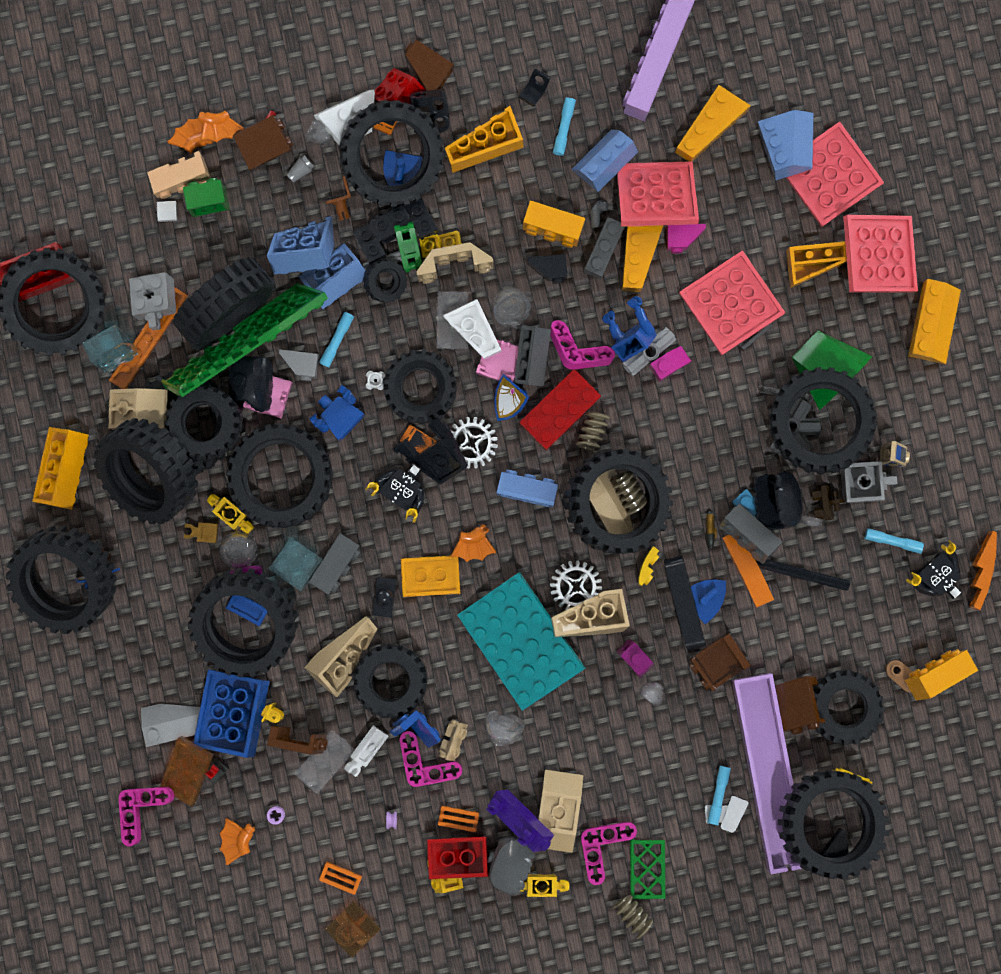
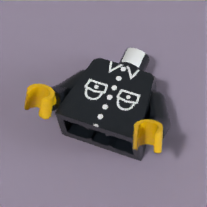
(401, 489)
(939, 574)

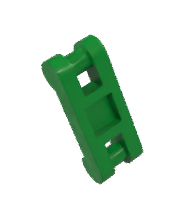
(408, 247)

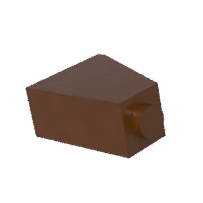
(428, 65)

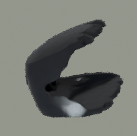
(251, 382)
(778, 500)

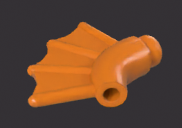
(218, 126)
(189, 136)
(473, 544)
(235, 840)

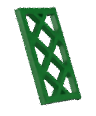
(661, 859)

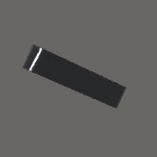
(684, 603)

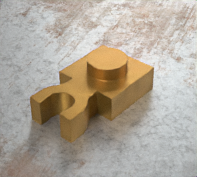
(204, 532)

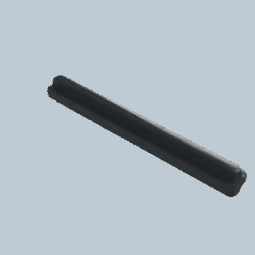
(805, 574)

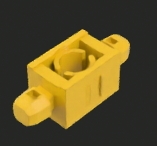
(219, 505)
(562, 885)

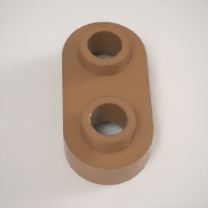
(900, 677)

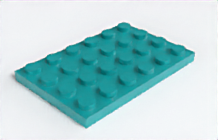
(520, 641)

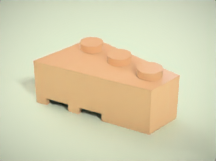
(174, 177)

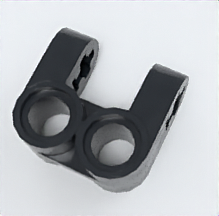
(427, 98)

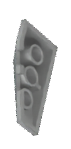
(168, 722)

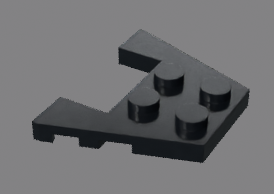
(440, 459)

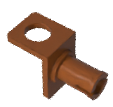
(340, 203)

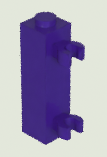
(520, 821)

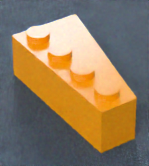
(715, 118)
(486, 142)
(638, 254)

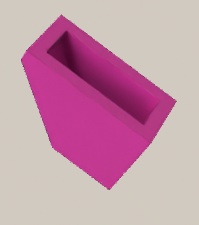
(682, 236)
(669, 363)

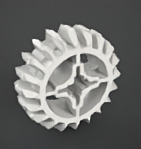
(486, 435)
(562, 575)

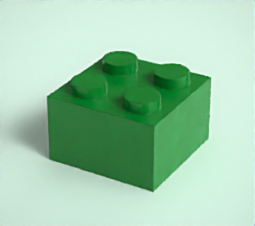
(206, 197)

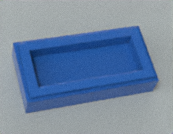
(247, 609)

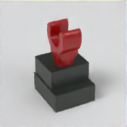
(216, 770)

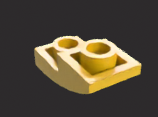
(439, 241)
(645, 572)

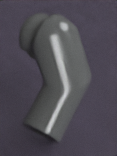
(596, 211)

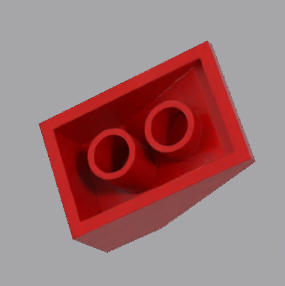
(457, 857)

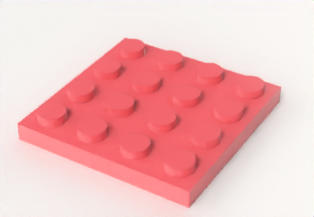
(837, 176)
(657, 194)
(880, 254)
(732, 303)

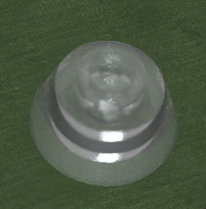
(652, 692)

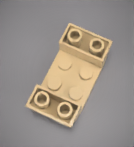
(481, 261)
(137, 403)
(561, 807)

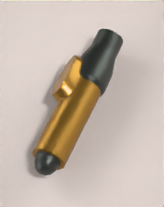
(711, 531)

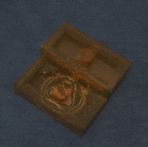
(352, 929)

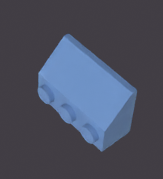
(605, 159)
(339, 277)
(527, 488)

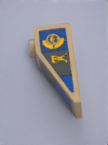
(894, 454)

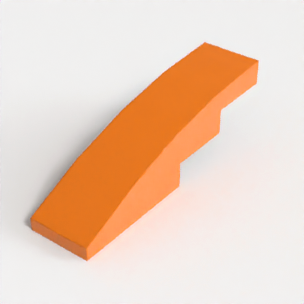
(985, 563)
(749, 572)

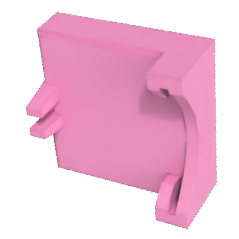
(500, 363)
(279, 397)

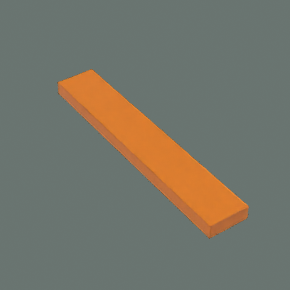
(144, 345)

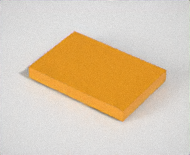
(430, 576)

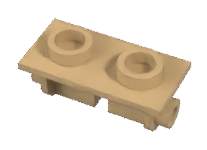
(451, 749)

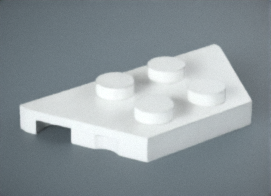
(338, 116)

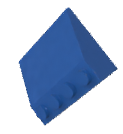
(231, 713)

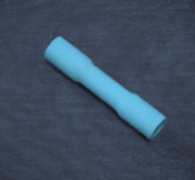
(561, 139)
(331, 350)
(906, 544)
(721, 783)

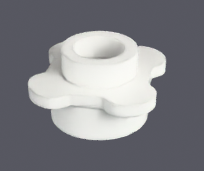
(374, 375)

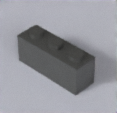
(604, 248)
(532, 356)
(750, 534)
(335, 564)

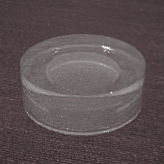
(810, 521)

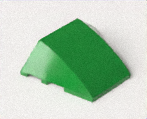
(828, 352)

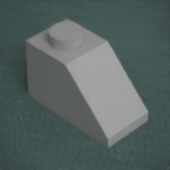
(303, 364)

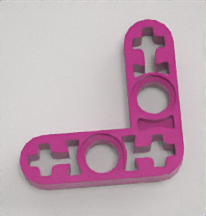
(577, 358)
(424, 771)
(137, 801)
(595, 846)

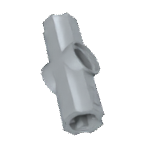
(660, 343)

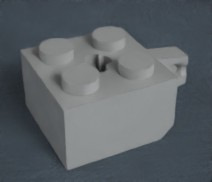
(152, 298)
(875, 482)

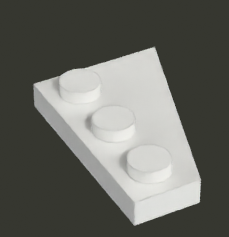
(474, 328)

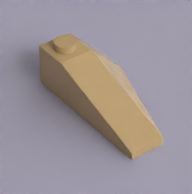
(608, 505)
(594, 616)
(337, 660)

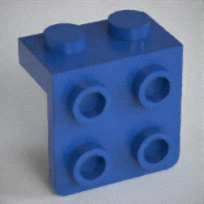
(418, 723)

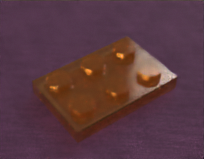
(187, 770)

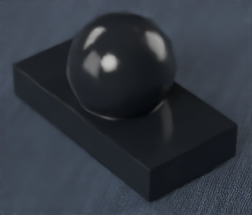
(384, 597)

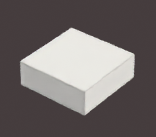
(167, 211)

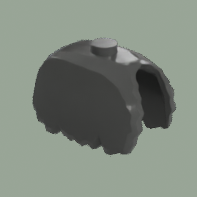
(510, 865)

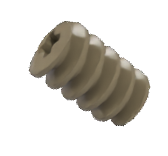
(592, 431)
(630, 491)
(633, 915)

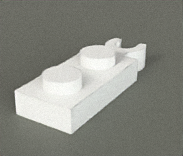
(366, 750)

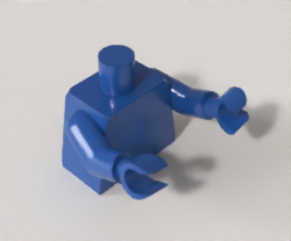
(636, 338)
(339, 415)

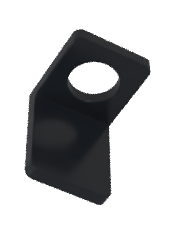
(534, 90)

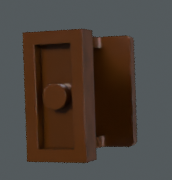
(263, 142)
(718, 662)
(798, 705)
(280, 739)

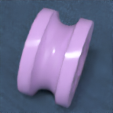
(279, 810)
(391, 820)

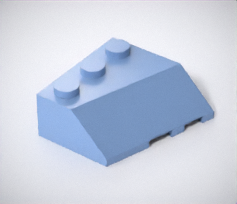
(788, 142)
(302, 248)

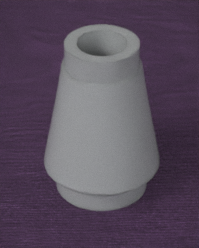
(300, 168)

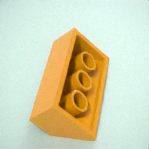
(934, 321)
(60, 468)

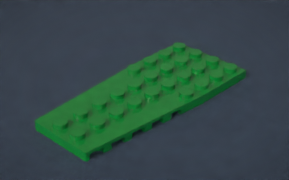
(248, 335)

